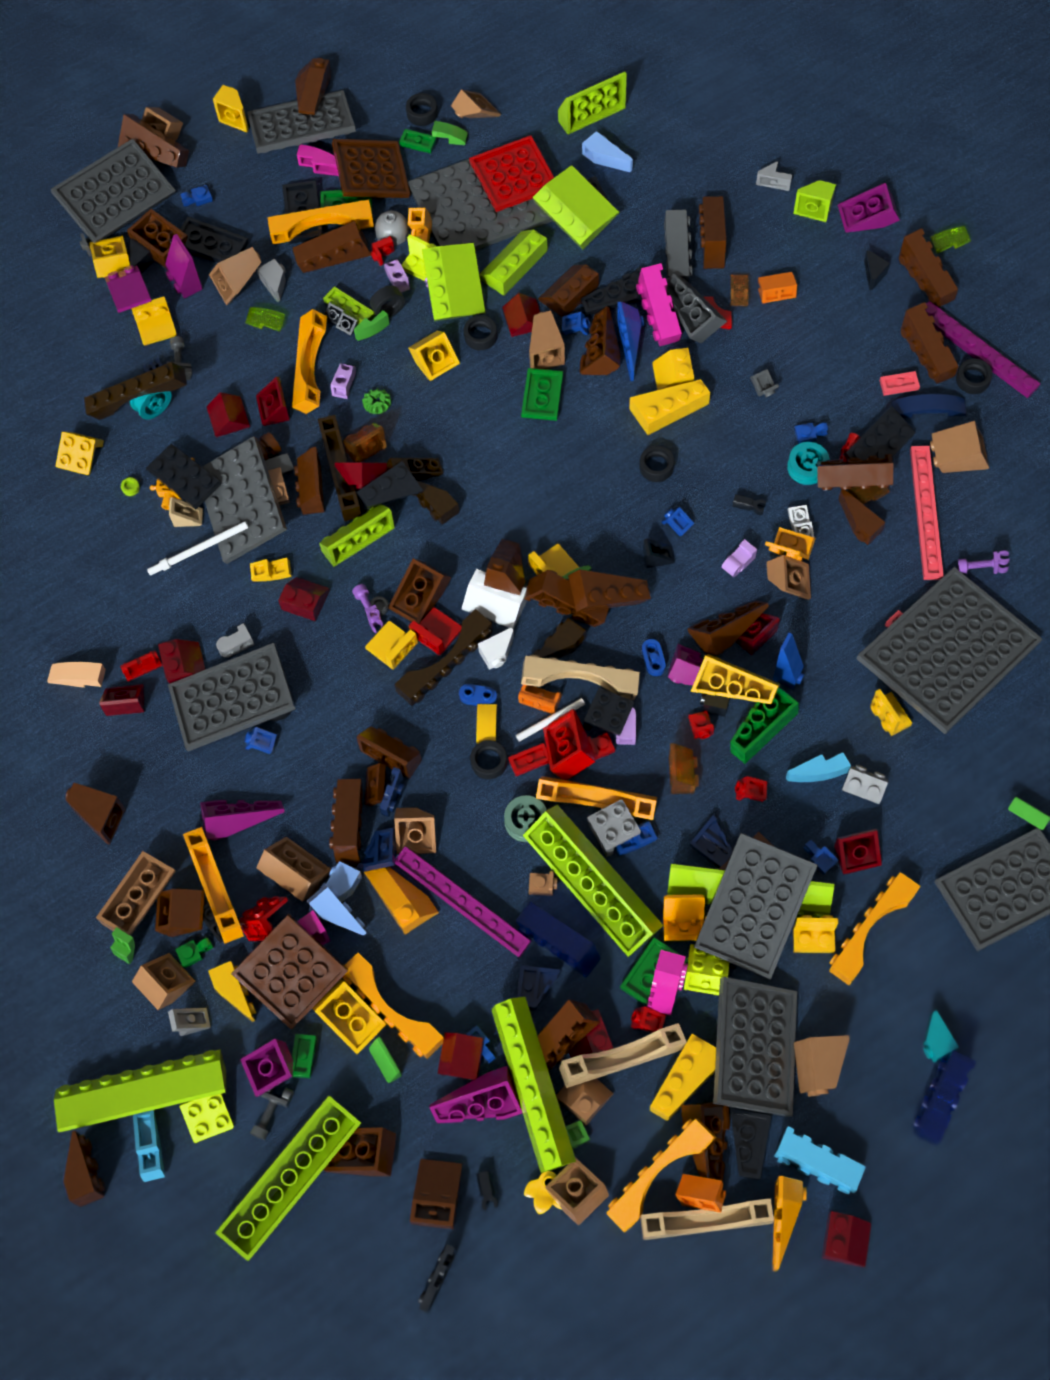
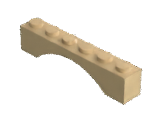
(540, 671)
(595, 1065)
(701, 1221)

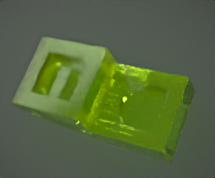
(952, 237)
(265, 317)

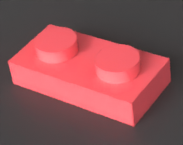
(899, 383)

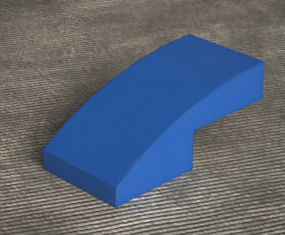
(646, 837)

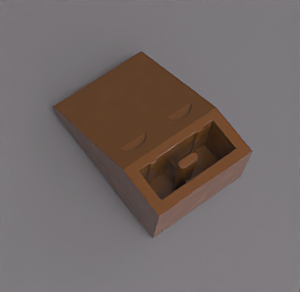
(81, 1174)
(436, 1194)

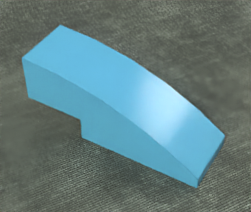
(819, 769)
(148, 1146)

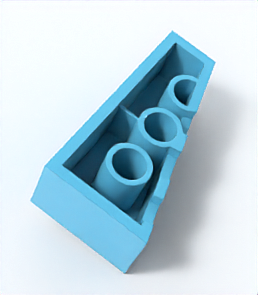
(819, 1161)

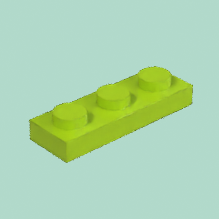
(350, 304)

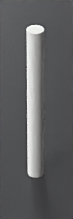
(540, 725)

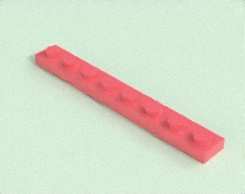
(926, 513)

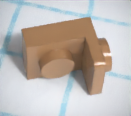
(542, 884)

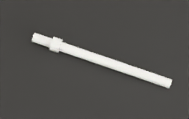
(166, 563)

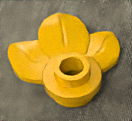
(536, 1190)

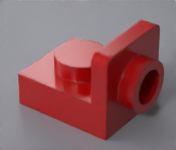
(382, 248)
(701, 725)
(602, 746)
(751, 788)
(647, 1019)

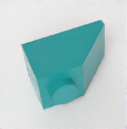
(938, 1039)

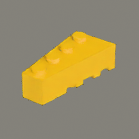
(668, 405)
(731, 681)
(687, 1075)

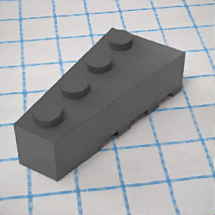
(677, 243)
(694, 311)

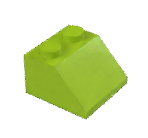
(815, 200)

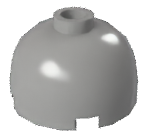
(392, 224)

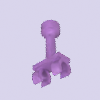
(964, 565)
(372, 613)

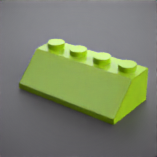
(514, 261)
(357, 534)

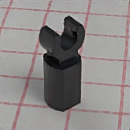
(748, 504)
(486, 1188)

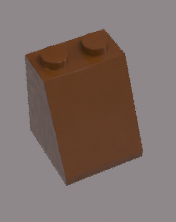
(97, 809)

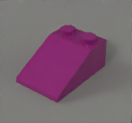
(869, 210)
(182, 269)
(127, 288)

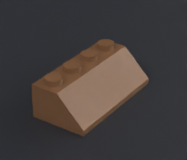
(135, 894)

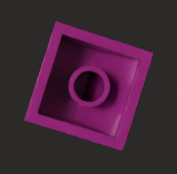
(268, 1066)

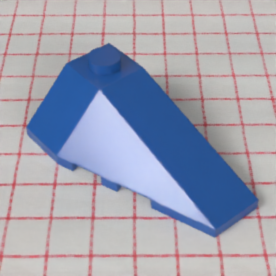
(629, 328)
(789, 664)

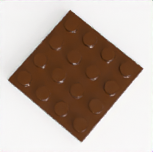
(370, 168)
(289, 971)

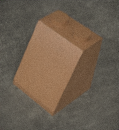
(233, 273)
(546, 343)
(959, 449)
(819, 1063)

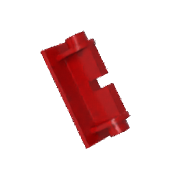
(141, 665)

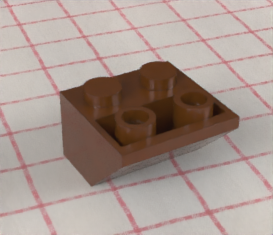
(179, 912)

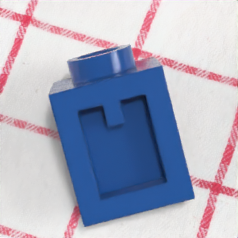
(575, 323)
(677, 520)
(260, 740)

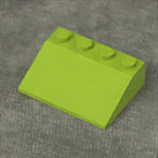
(593, 104)
(575, 206)
(453, 281)

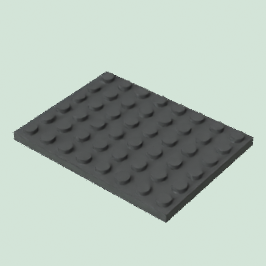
(464, 212)
(949, 650)

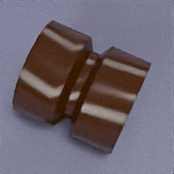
(269, 445)

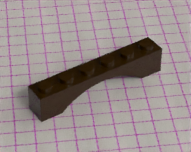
(162, 379)
(336, 454)
(417, 683)

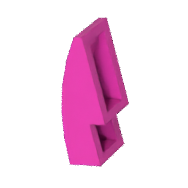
(318, 159)

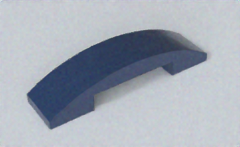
(930, 404)

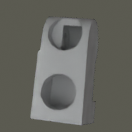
(235, 643)

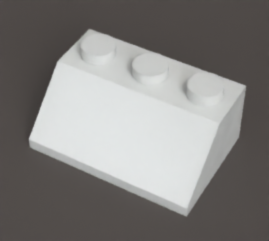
(492, 603)

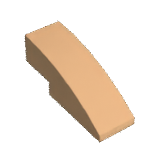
(77, 674)

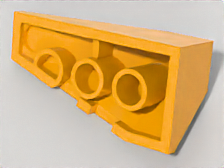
(404, 900)
(787, 1204)

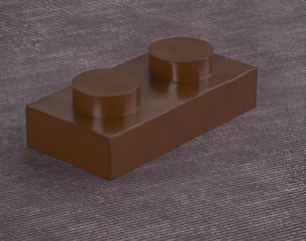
(375, 784)

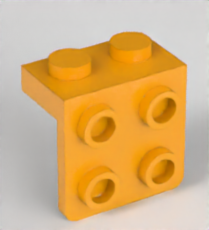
(792, 543)
(683, 917)

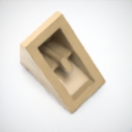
(183, 514)

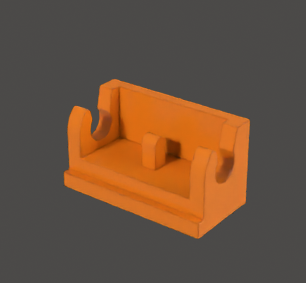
(777, 287)
(539, 698)
(701, 1193)

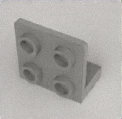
(613, 826)

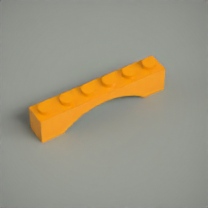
(287, 226)
(311, 330)
(585, 794)
(213, 885)
(898, 896)
(419, 1034)
(629, 1207)

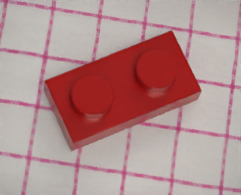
(529, 759)

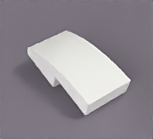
(800, 520)

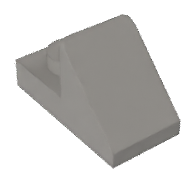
(771, 178)
(189, 1020)

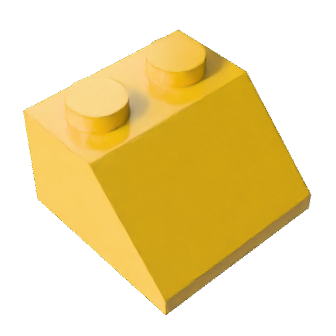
(230, 109)
(109, 256)
(434, 355)
(673, 368)

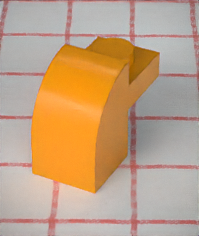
(420, 223)

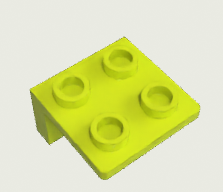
(414, 262)
(704, 971)
(206, 1117)

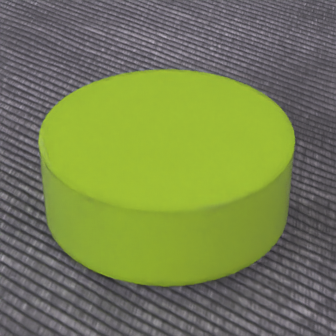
(130, 486)

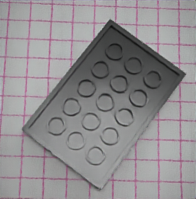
(284, 126)
(113, 191)
(243, 496)
(231, 697)
(1001, 889)
(755, 905)
(755, 1047)

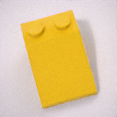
(349, 1016)

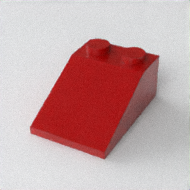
(568, 746)

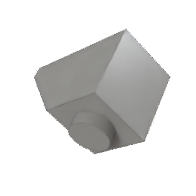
(273, 278)

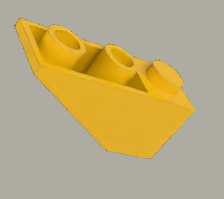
(231, 989)

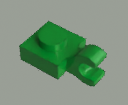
(191, 952)

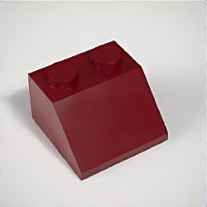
(361, 473)
(303, 598)
(181, 659)
(595, 1041)
(846, 1239)

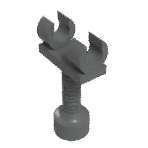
(177, 345)
(260, 1130)

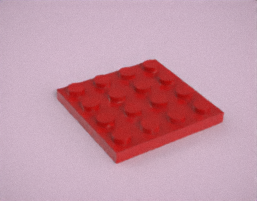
(511, 172)

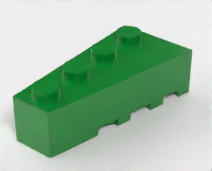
(762, 725)

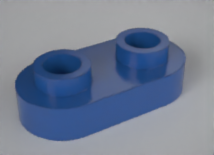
(653, 659)
(477, 695)

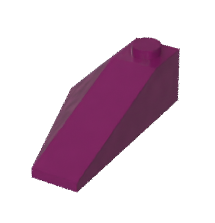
(684, 665)
(227, 819)
(486, 1097)

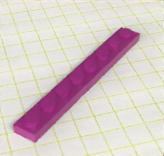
(980, 350)
(463, 901)

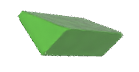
(1029, 813)
(384, 1060)

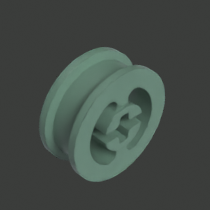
(525, 804)

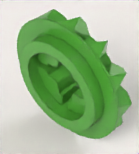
(377, 407)

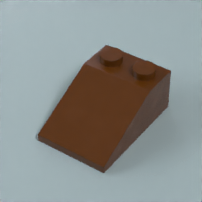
(419, 591)
(365, 1153)

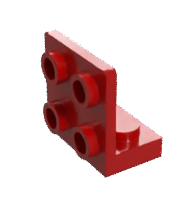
(436, 631)
(254, 920)

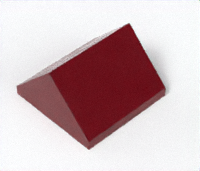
(520, 314)
(272, 403)
(227, 414)
(758, 633)
(123, 700)
(858, 851)
(460, 1056)

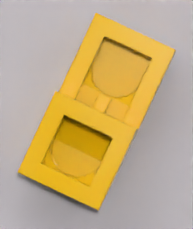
(269, 571)
(486, 722)

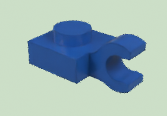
(198, 195)
(809, 433)
(823, 858)
(476, 1031)

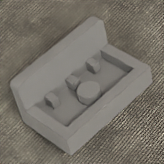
(865, 784)

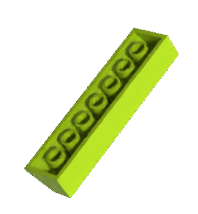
(592, 880)
(705, 881)
(533, 1084)
(139, 1090)
(288, 1178)

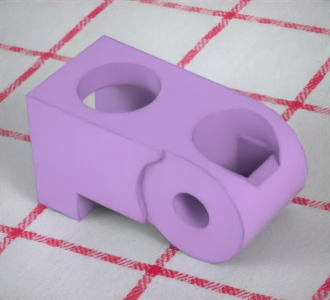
(397, 275)
(342, 381)
(740, 558)
(628, 733)

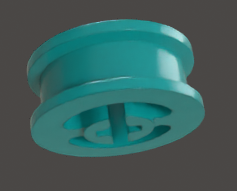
(151, 405)
(806, 453)

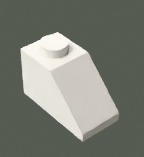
(496, 649)

